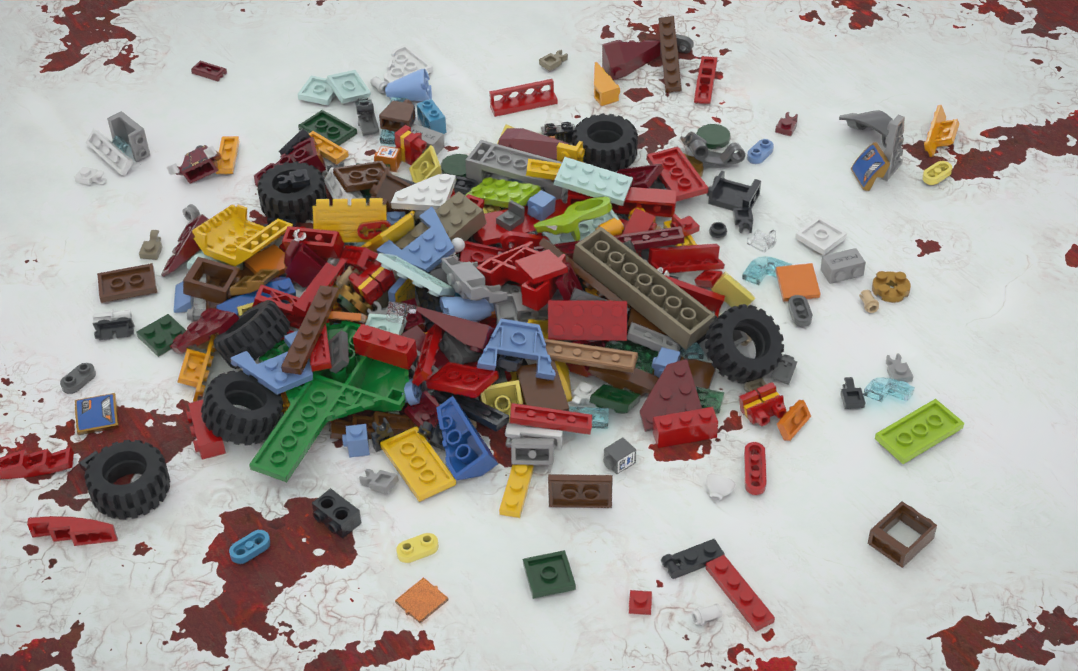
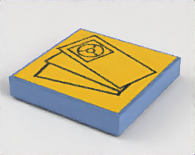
(402, 290)

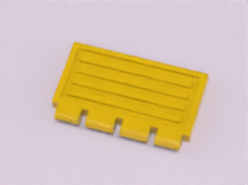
(347, 217)

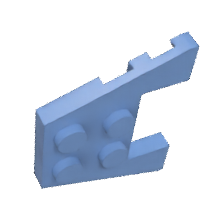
(428, 248)
(520, 341)
(270, 372)

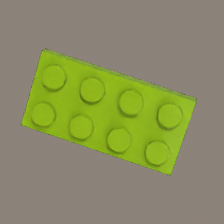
(501, 192)
(919, 431)

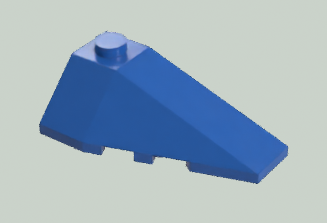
(280, 283)
(464, 447)

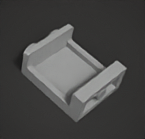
(131, 132)

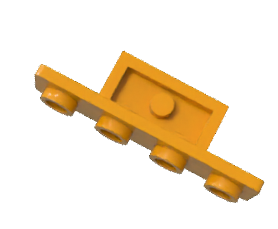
(941, 131)
(194, 368)

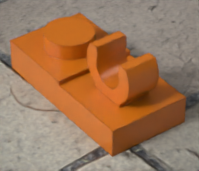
(793, 420)

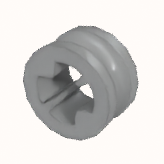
(190, 212)

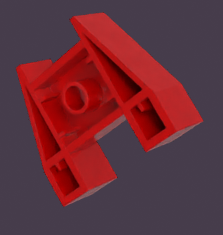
(502, 268)

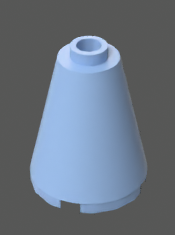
(412, 86)
(466, 308)

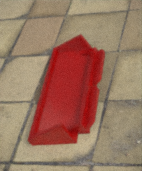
(491, 232)

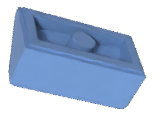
(182, 302)

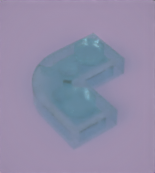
(761, 267)
(881, 387)

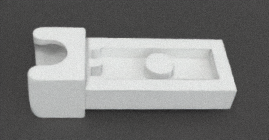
(520, 431)

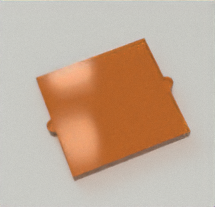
(421, 600)

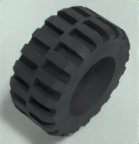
(607, 140)
(290, 202)
(759, 328)
(253, 332)
(235, 423)
(131, 498)

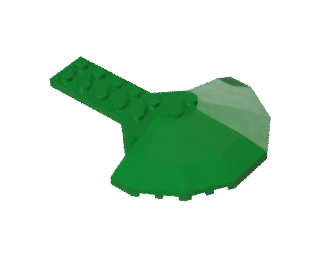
(329, 396)

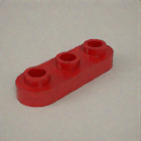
(519, 239)
(755, 460)

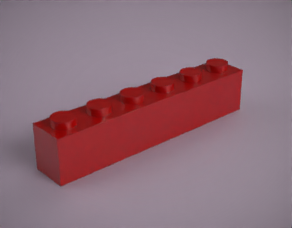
(653, 201)

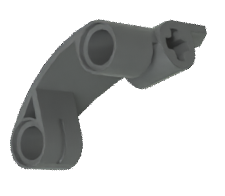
(874, 119)
(700, 151)

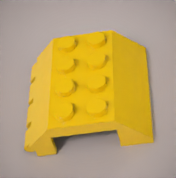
(234, 238)

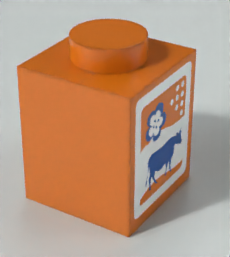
(390, 156)

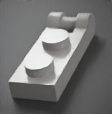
(650, 338)

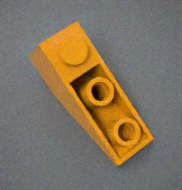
(605, 89)

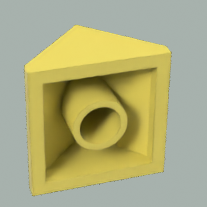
(425, 166)
(732, 290)
(502, 396)

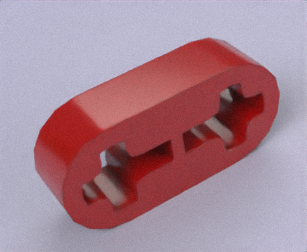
(372, 225)

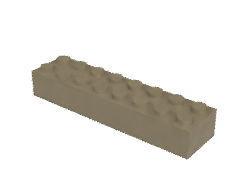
(460, 220)
(643, 287)

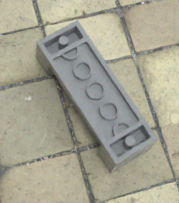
(508, 162)

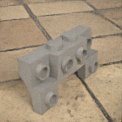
(470, 282)
(514, 310)

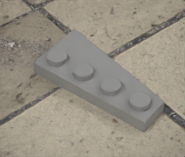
(894, 142)

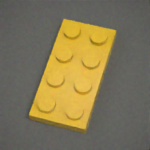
(418, 464)

